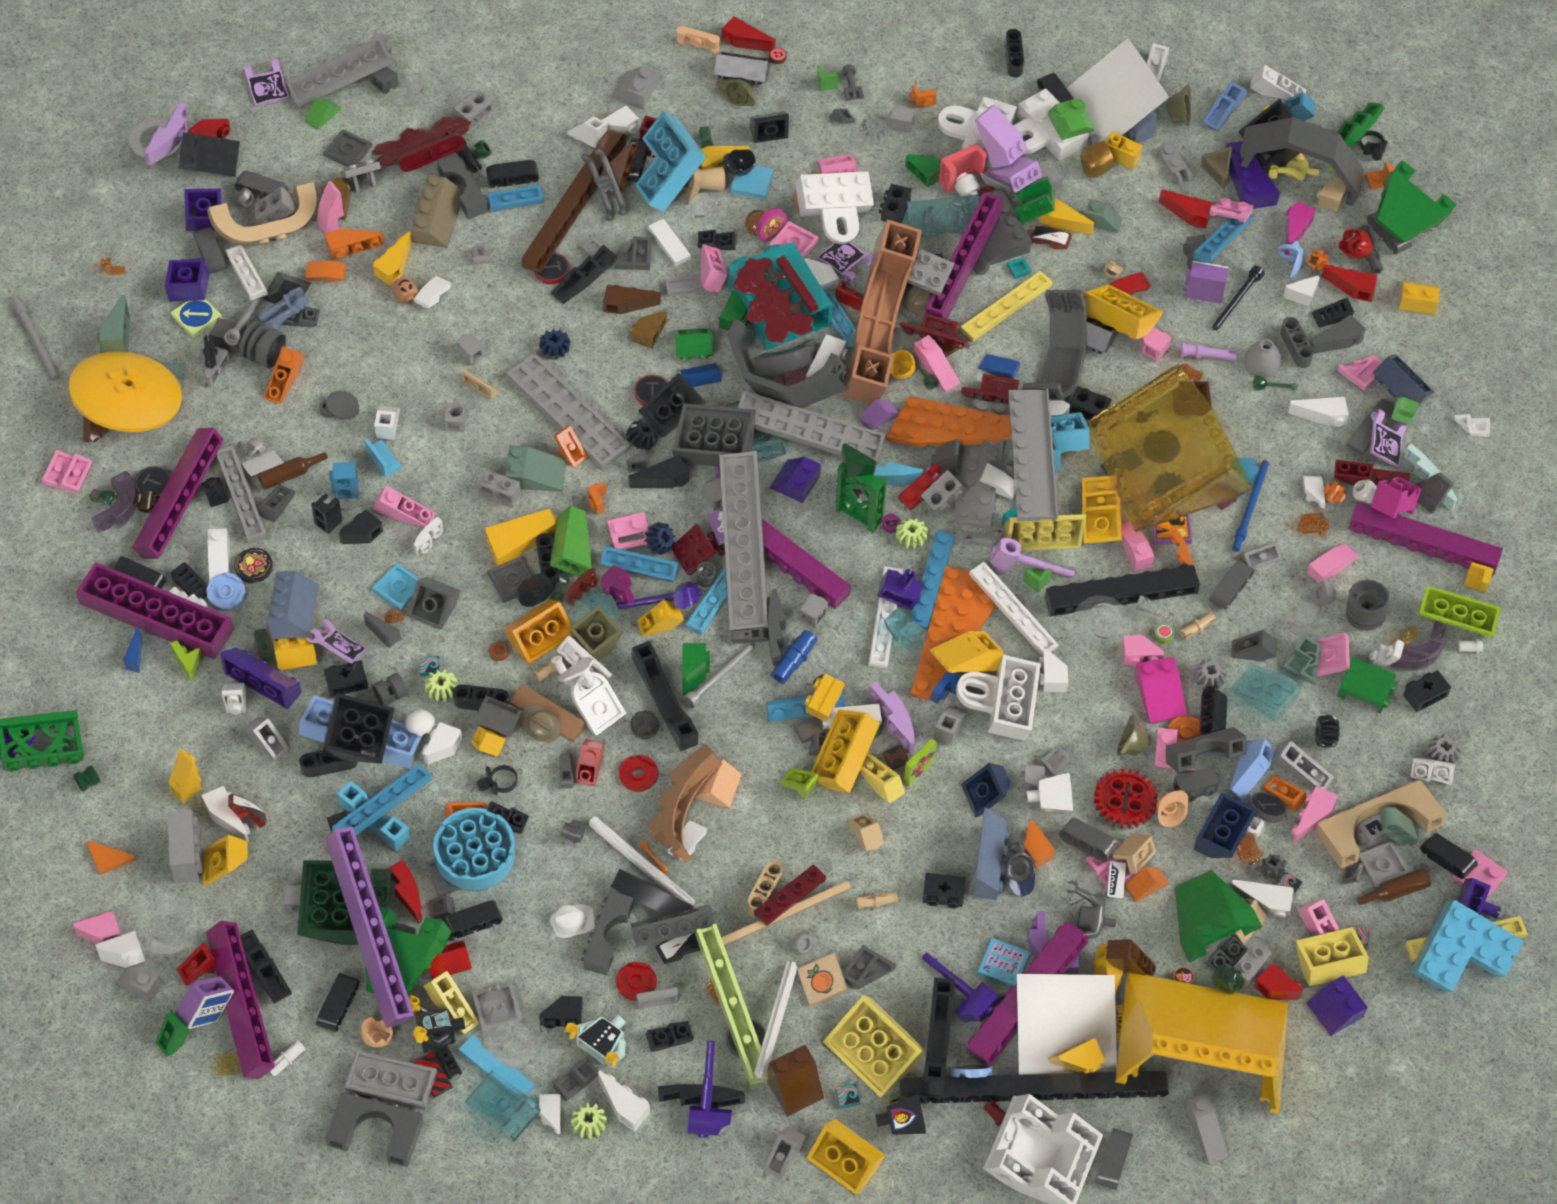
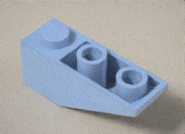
(1251, 767)

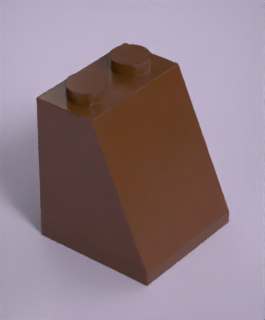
(795, 1080)

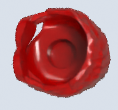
(1358, 246)

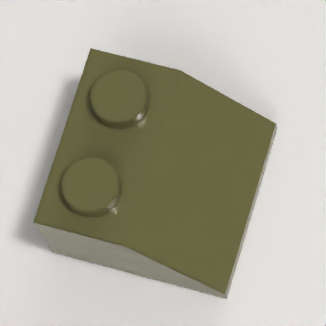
(596, 633)

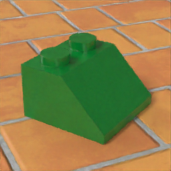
(693, 343)
(694, 665)

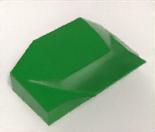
(171, 1035)

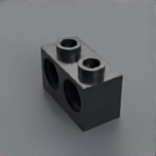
(895, 203)
(1092, 403)

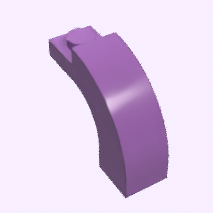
(1037, 938)

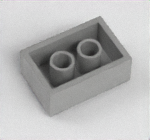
(184, 846)

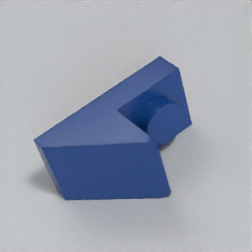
(945, 685)

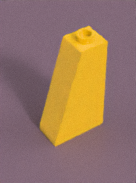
(518, 535)

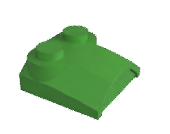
(1070, 119)

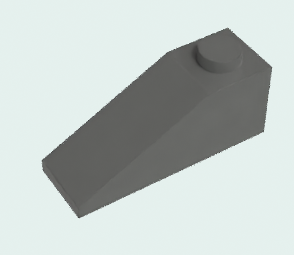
(1340, 336)

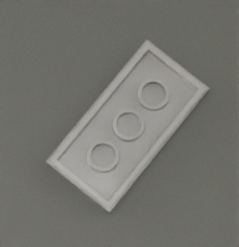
(390, 1079)

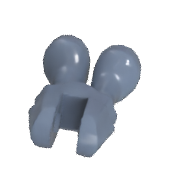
(294, 301)

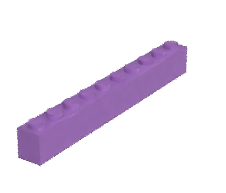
(369, 927)

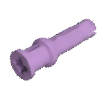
(1199, 351)

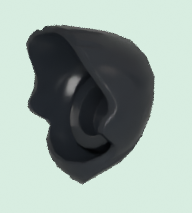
(739, 162)

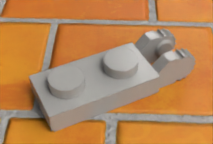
(1174, 162)

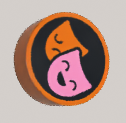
(1183, 975)

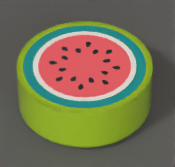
(1164, 633)

